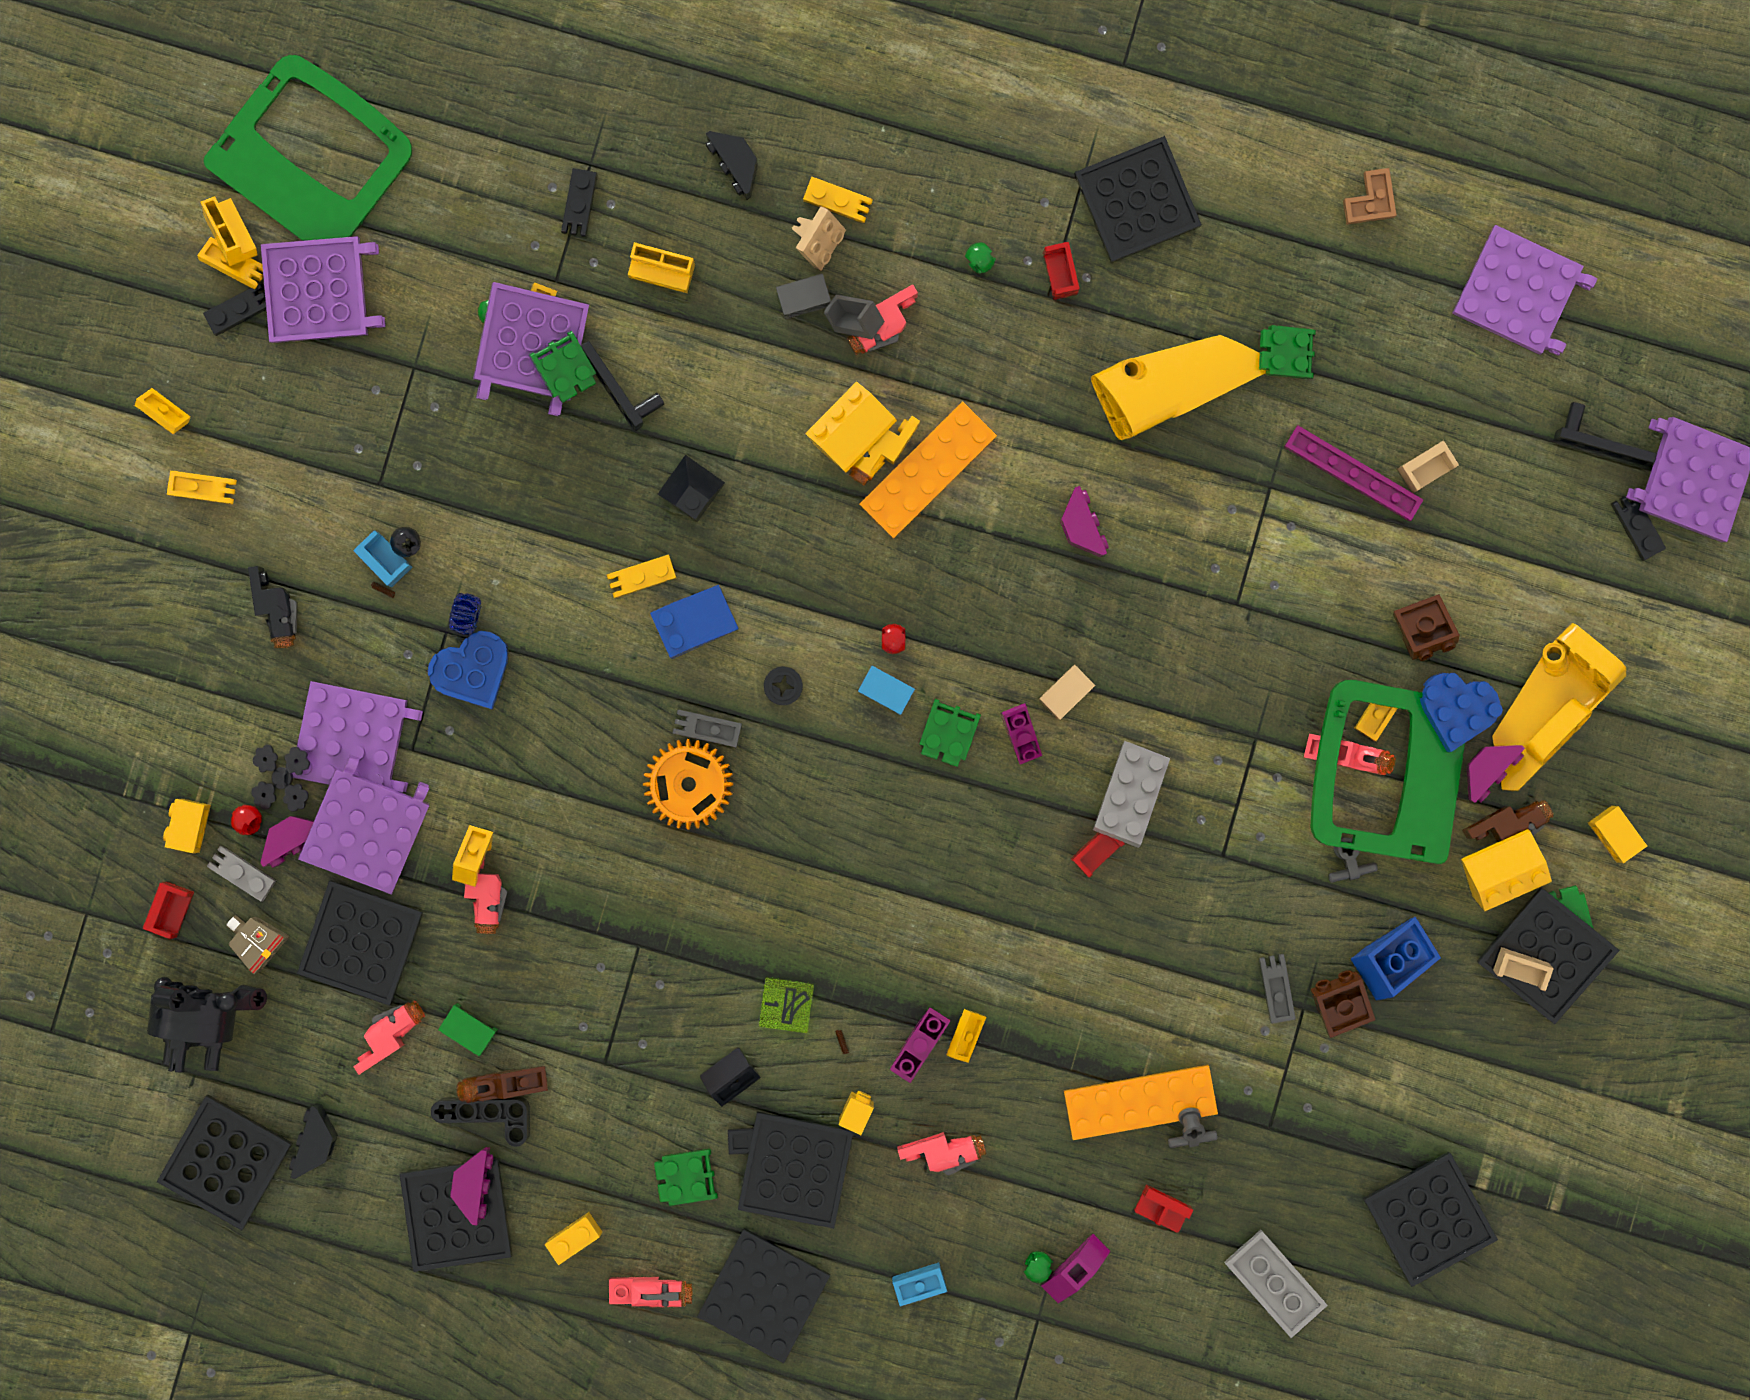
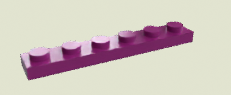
(1353, 473)

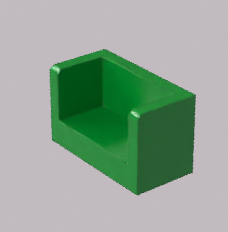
(467, 1030)

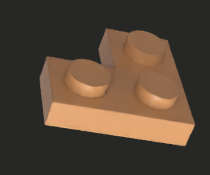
(1377, 204)

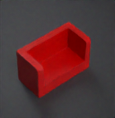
(1061, 270)
(1095, 853)
(168, 910)

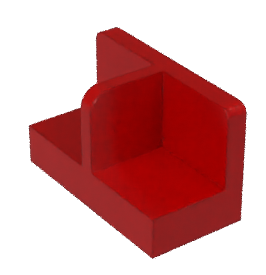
(1162, 1209)

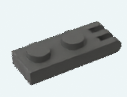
(708, 728)
(1277, 989)

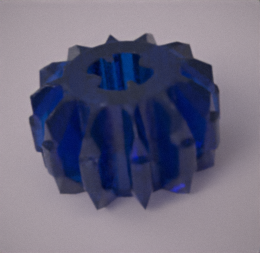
(465, 613)

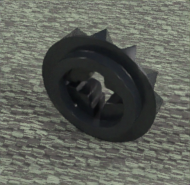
(776, 676)

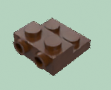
(1426, 628)
(1343, 1003)

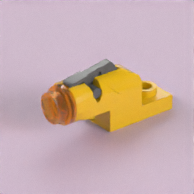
(886, 448)

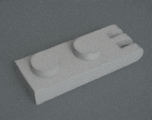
(242, 874)

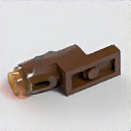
(1506, 823)
(502, 1084)

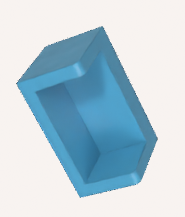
(381, 559)
(886, 690)
(919, 1284)

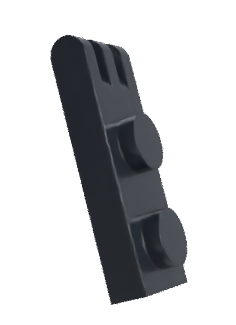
(579, 201)
(236, 310)
(1638, 528)

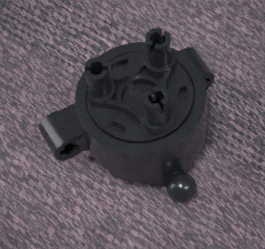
(197, 1017)

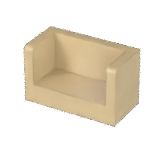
(1428, 467)
(1066, 692)
(1523, 968)

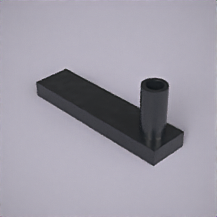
(632, 414)
(1571, 436)

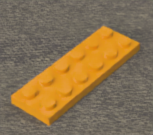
(928, 470)
(1139, 1102)

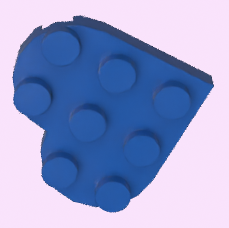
(471, 671)
(1459, 709)

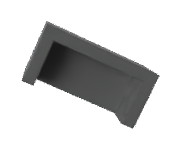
(803, 296)
(854, 316)

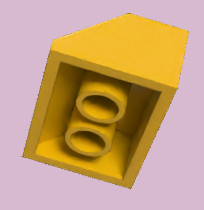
(851, 427)
(1506, 870)

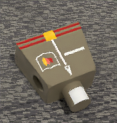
(255, 941)

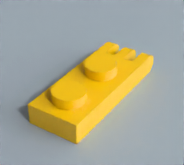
(837, 199)
(242, 271)
(200, 487)
(642, 576)

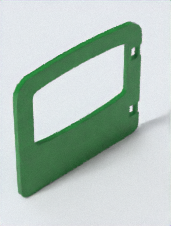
(280, 186)
(1428, 787)

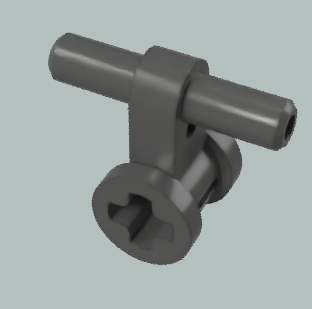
(1352, 870)
(1193, 1131)

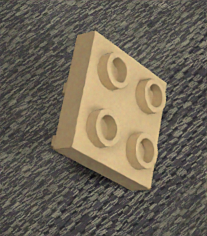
(819, 237)

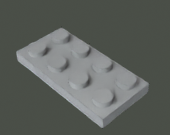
(1131, 794)
(1275, 1283)

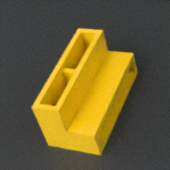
(228, 230)
(661, 267)

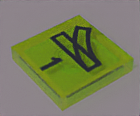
(786, 1005)

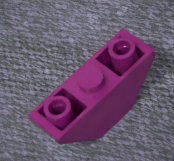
(1081, 524)
(1021, 733)
(1490, 767)
(285, 839)
(919, 1044)
(471, 1184)
(1076, 1269)

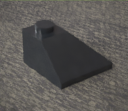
(691, 488)

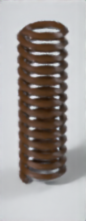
(383, 590)
(838, 1033)

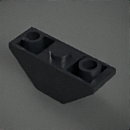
(735, 159)
(315, 1143)

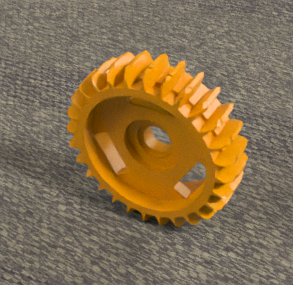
(676, 769)

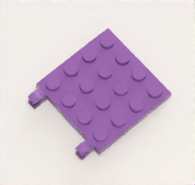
(316, 289)
(1520, 291)
(515, 327)
(1695, 479)
(353, 723)
(364, 829)

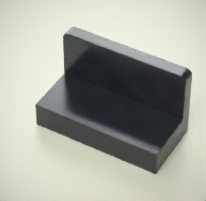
(729, 1077)

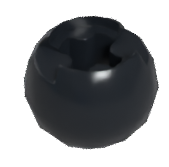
(399, 537)

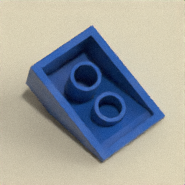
(694, 621)
(1395, 959)

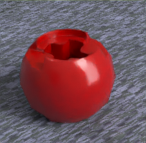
(893, 638)
(246, 819)

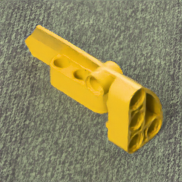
(1172, 382)
(1556, 701)

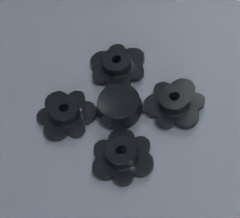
(281, 778)

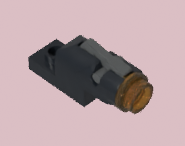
(276, 605)

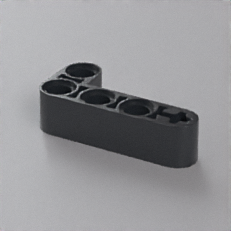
(481, 1115)

